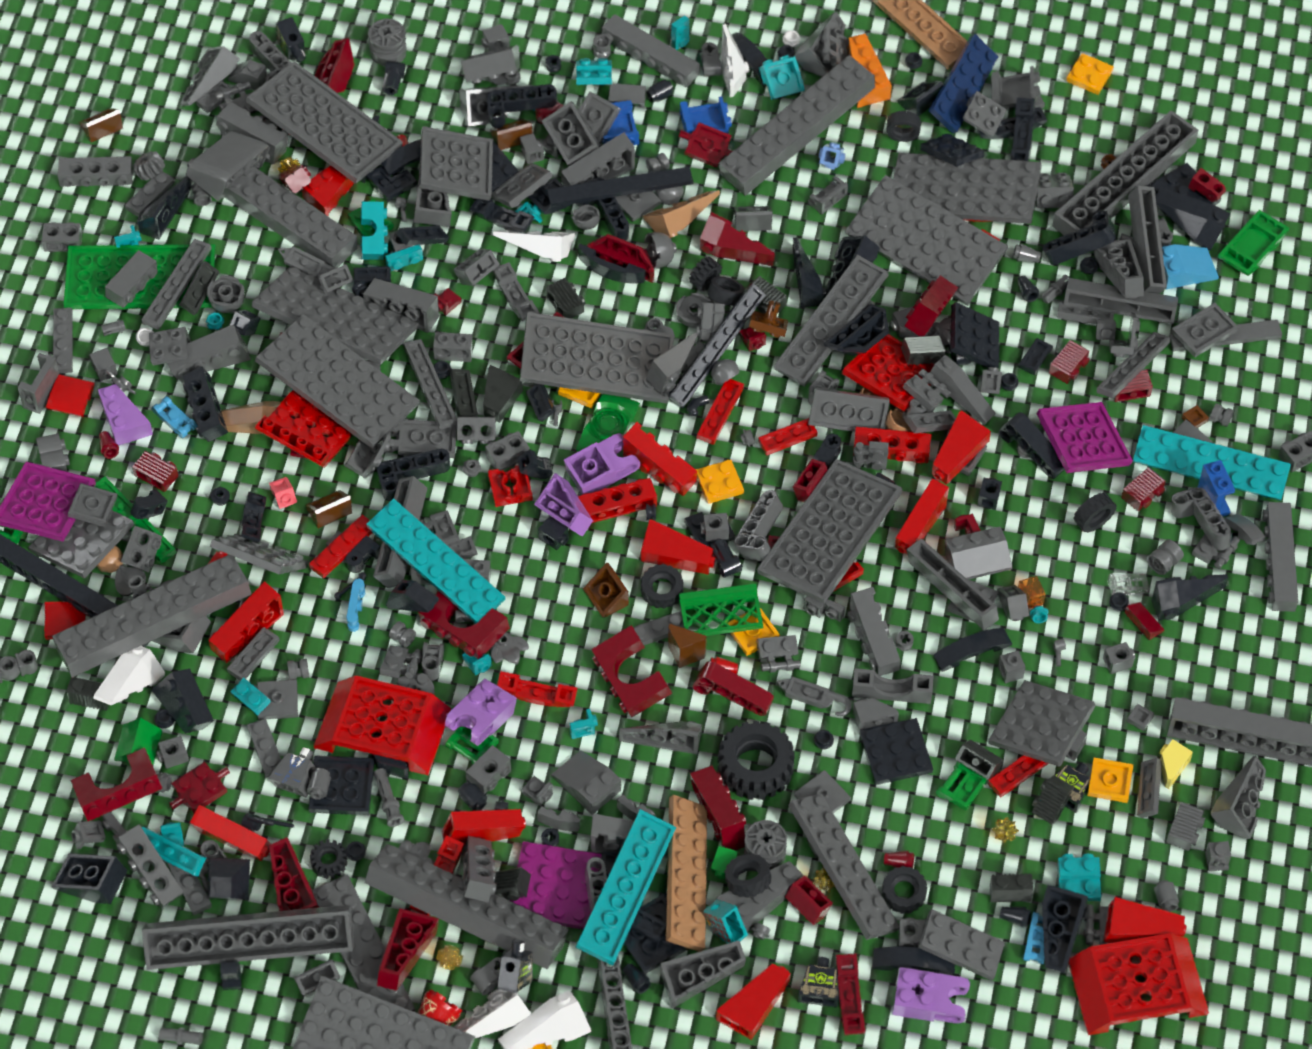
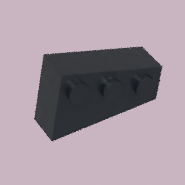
(184, 701)

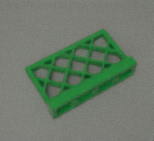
(719, 599)

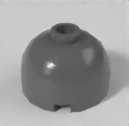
(660, 249)
(226, 294)

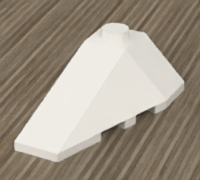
(732, 63)
(550, 245)
(130, 674)
(500, 1012)
(552, 1021)

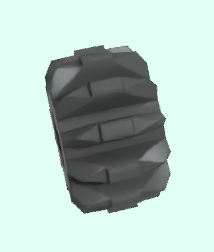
(148, 165)

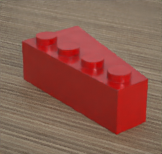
(659, 460)
(258, 611)

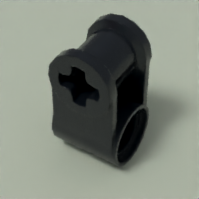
(829, 450)

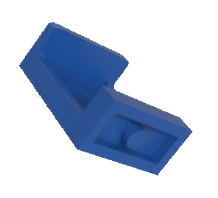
(711, 115)
(623, 123)
(1217, 484)

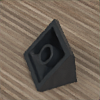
(920, 97)

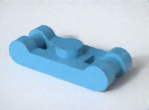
(174, 417)
(355, 604)
(1035, 940)

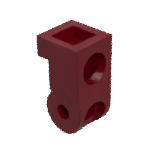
(1207, 185)

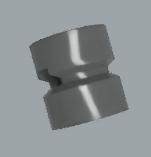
(1165, 557)

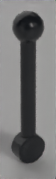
(338, 595)

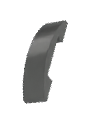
(513, 291)

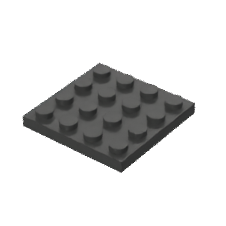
(456, 163)
(83, 545)
(260, 554)
(1042, 723)

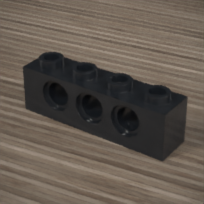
(204, 404)

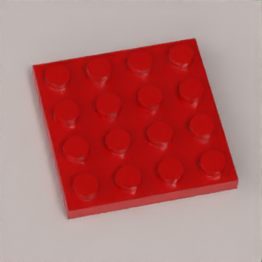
(885, 371)

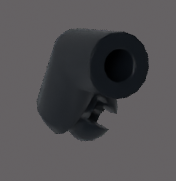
(695, 403)

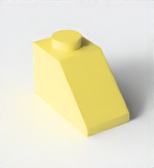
(1174, 760)

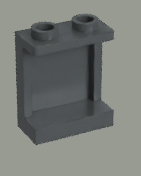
(1007, 89)
(36, 395)

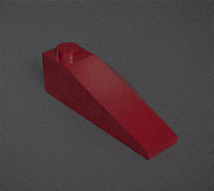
(726, 242)

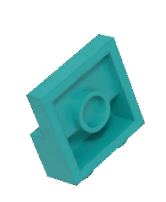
(593, 72)
(782, 77)
(1080, 875)

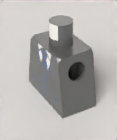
(294, 772)

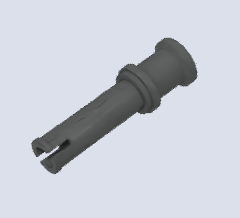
(390, 804)

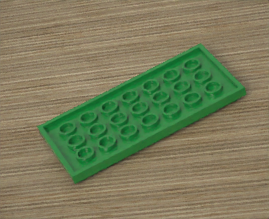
(94, 266)

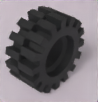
(704, 273)
(328, 848)

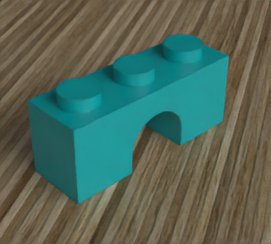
(373, 246)

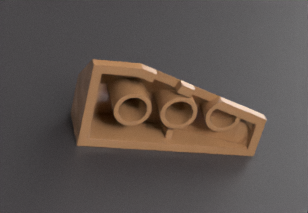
(680, 215)
(244, 418)

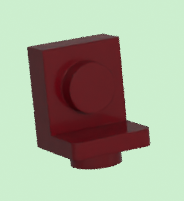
(448, 301)
(752, 339)
(967, 523)

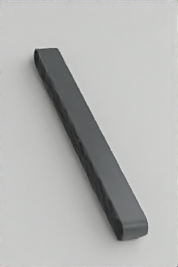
(606, 973)

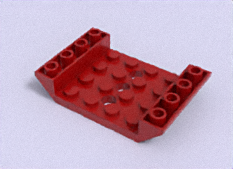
(299, 437)
(409, 733)
(1112, 995)

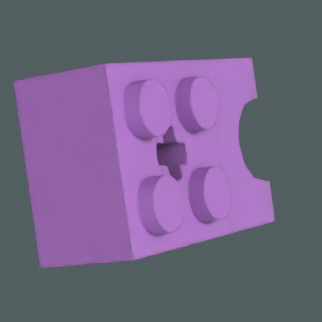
(599, 465)
(482, 711)
(933, 996)

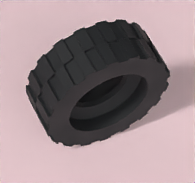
(1095, 512)
(661, 572)
(909, 875)
(750, 887)

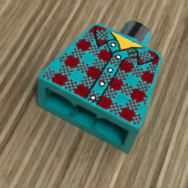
(725, 921)

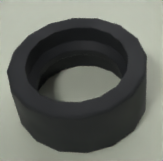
(903, 134)
(725, 290)

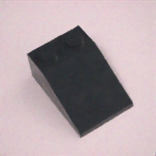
(90, 877)

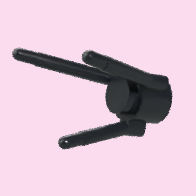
(254, 822)

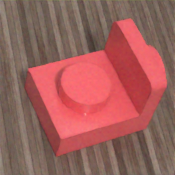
(283, 492)

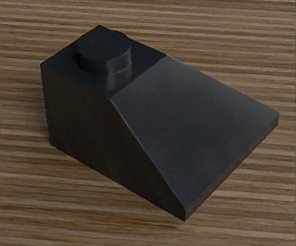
(228, 879)

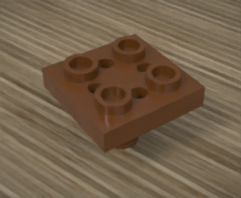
(769, 322)

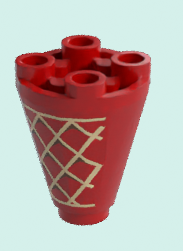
(436, 1009)

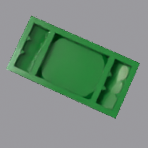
(1254, 243)
(610, 417)

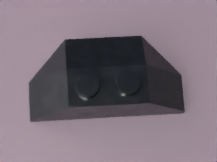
(860, 332)

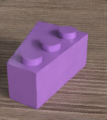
(123, 416)
(564, 505)

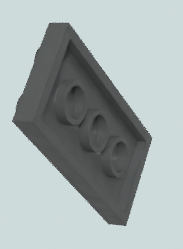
(847, 410)
(961, 944)

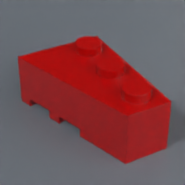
(326, 189)

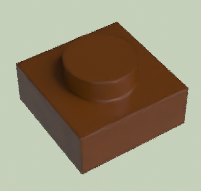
(1195, 416)

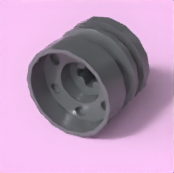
(387, 41)
(774, 850)

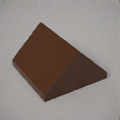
(102, 124)
(510, 133)
(330, 508)
(607, 591)
(686, 645)

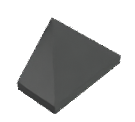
(335, 278)

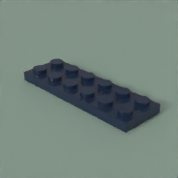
(962, 82)

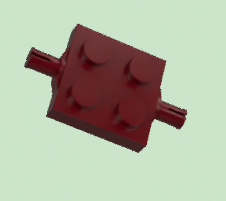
(707, 144)
(199, 787)

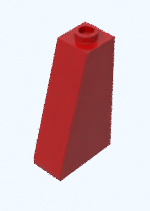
(961, 445)
(923, 515)
(672, 548)
(486, 825)
(230, 833)
(1133, 920)
(753, 1003)

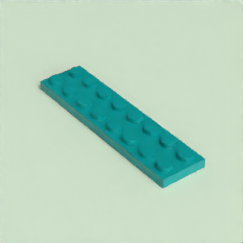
(1188, 455)
(435, 561)
(626, 887)

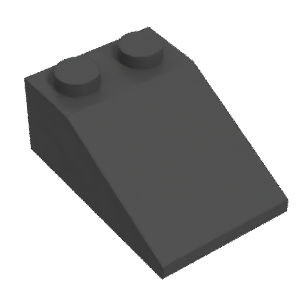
(668, 366)
(186, 637)
(588, 781)

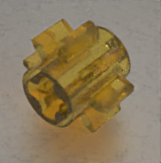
(287, 162)
(999, 830)
(820, 879)
(449, 957)

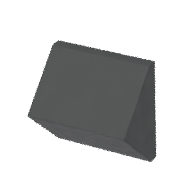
(753, 218)

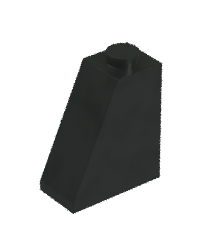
(500, 393)

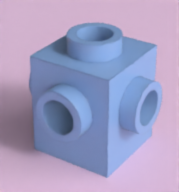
(825, 155)

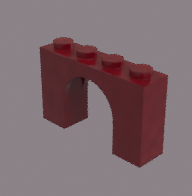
(474, 639)
(635, 696)
(100, 801)

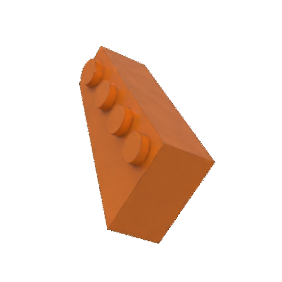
(863, 52)

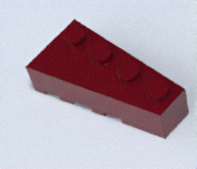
(931, 306)
(720, 808)
(289, 878)
(406, 944)

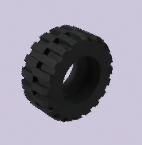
(756, 737)

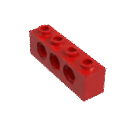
(900, 440)
(626, 504)

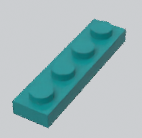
(175, 853)

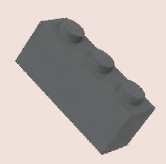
(131, 279)

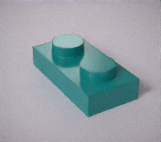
(680, 32)
(404, 257)
(250, 696)

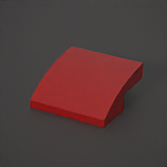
(70, 395)
(60, 617)

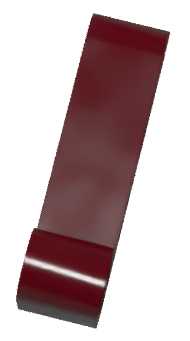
(733, 687)

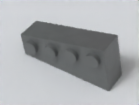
(605, 162)
(432, 207)
(1121, 267)
(405, 301)
(213, 352)
(873, 632)
(756, 908)
(699, 971)

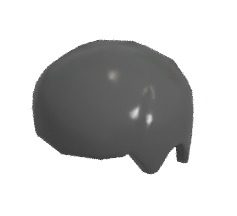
(670, 195)
(586, 217)
(724, 370)

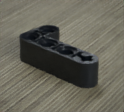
(544, 97)
(611, 214)
(1082, 240)
(1033, 443)
(434, 463)

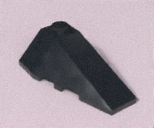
(161, 212)

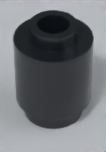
(660, 91)
(472, 796)

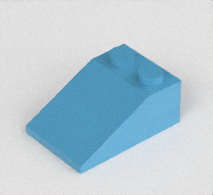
(1187, 265)

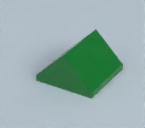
(136, 736)

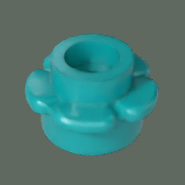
(214, 317)
(1039, 614)

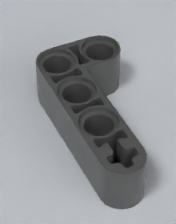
(268, 54)
(1198, 503)
(752, 537)

